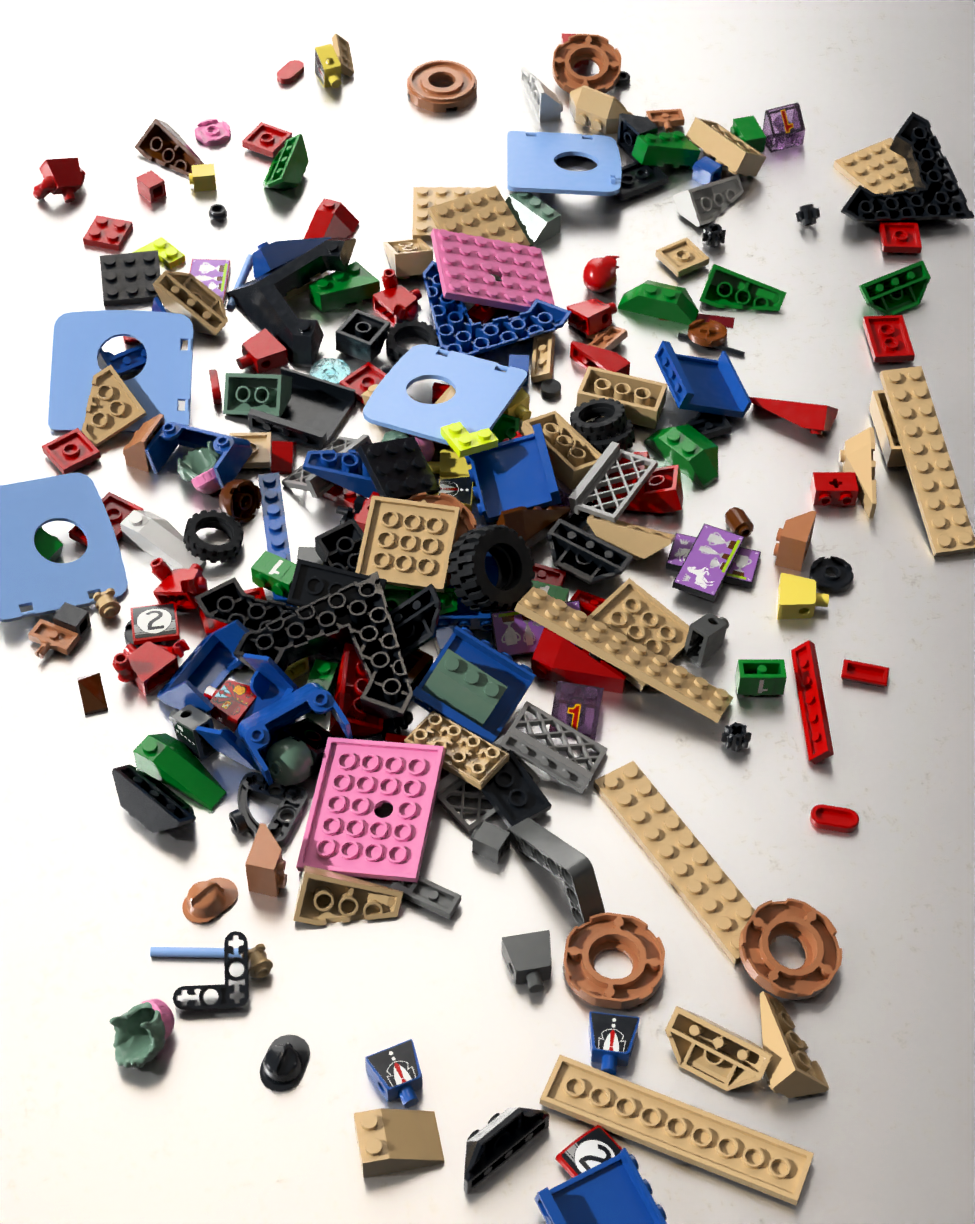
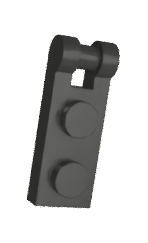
(429, 896)

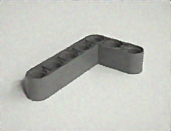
(563, 862)

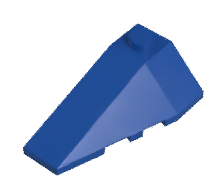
(280, 252)
(342, 469)

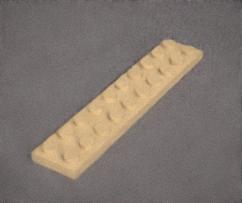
(928, 461)
(624, 654)
(678, 855)
(677, 1129)

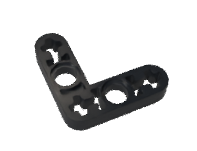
(223, 990)

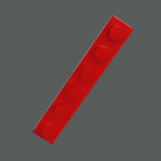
(812, 702)

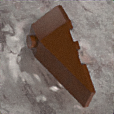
(167, 148)
(533, 523)

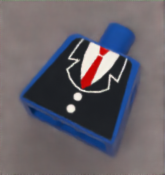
(611, 1039)
(396, 1073)

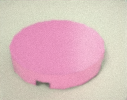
(212, 132)

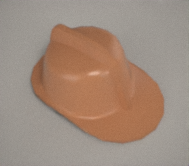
(209, 899)

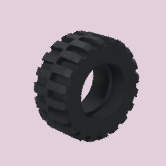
(469, 571)

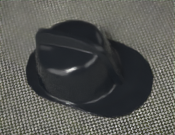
(284, 1062)

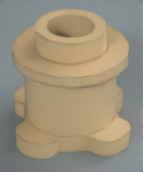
(107, 603)
(258, 963)

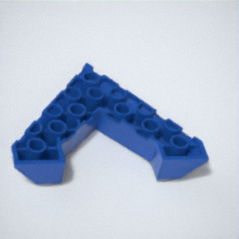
(460, 334)

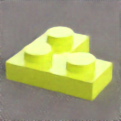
(167, 252)
(468, 443)

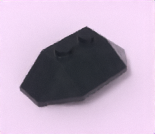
(585, 554)
(416, 620)
(150, 800)
(500, 1141)

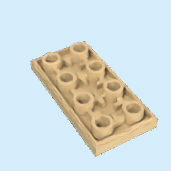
(465, 752)

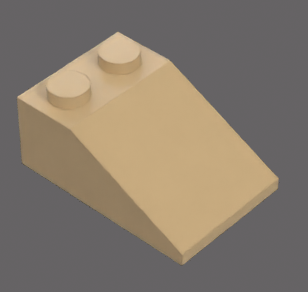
(408, 257)
(397, 1140)

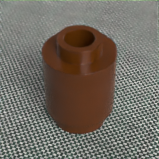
(738, 522)

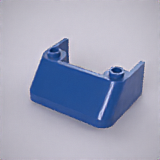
(130, 359)
(234, 450)
(203, 668)
(268, 685)
(256, 729)

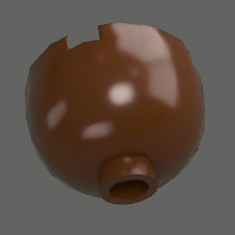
(240, 499)

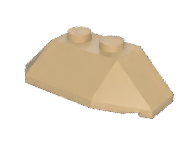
(596, 109)
(188, 296)
(631, 538)
(715, 1051)

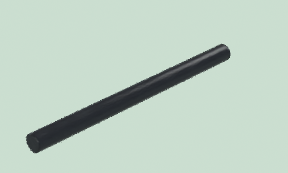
(721, 347)

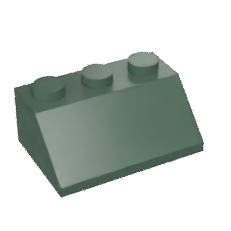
(534, 217)
(256, 391)
(464, 687)

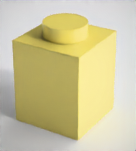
(203, 177)

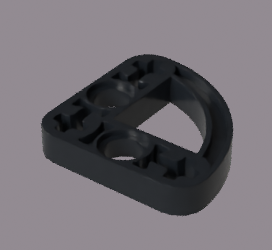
(286, 805)

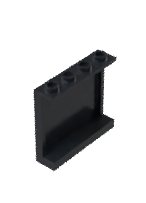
(312, 414)

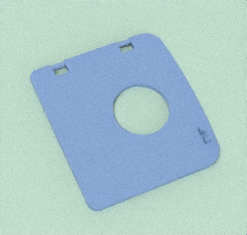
(533, 165)
(157, 387)
(477, 404)
(30, 577)

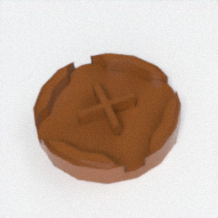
(707, 333)

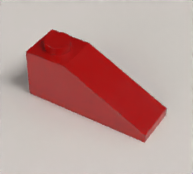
(599, 358)

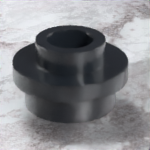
(217, 212)

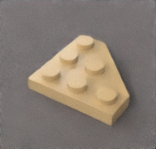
(109, 407)

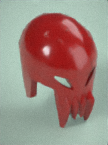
(600, 273)

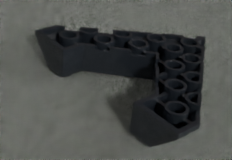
(935, 183)
(265, 302)
(229, 602)
(351, 614)

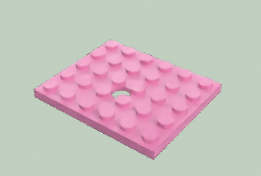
(468, 261)
(342, 820)

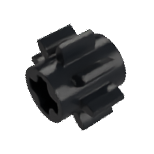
(807, 214)
(713, 235)
(736, 737)

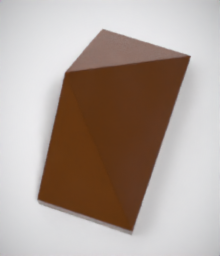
(92, 693)

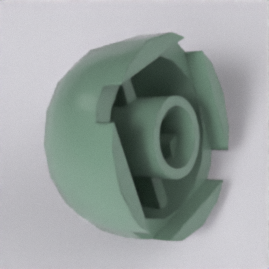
(289, 761)

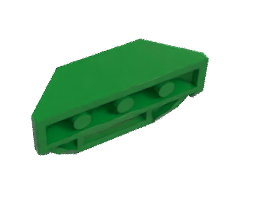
(288, 165)
(897, 290)
(661, 302)
(689, 449)

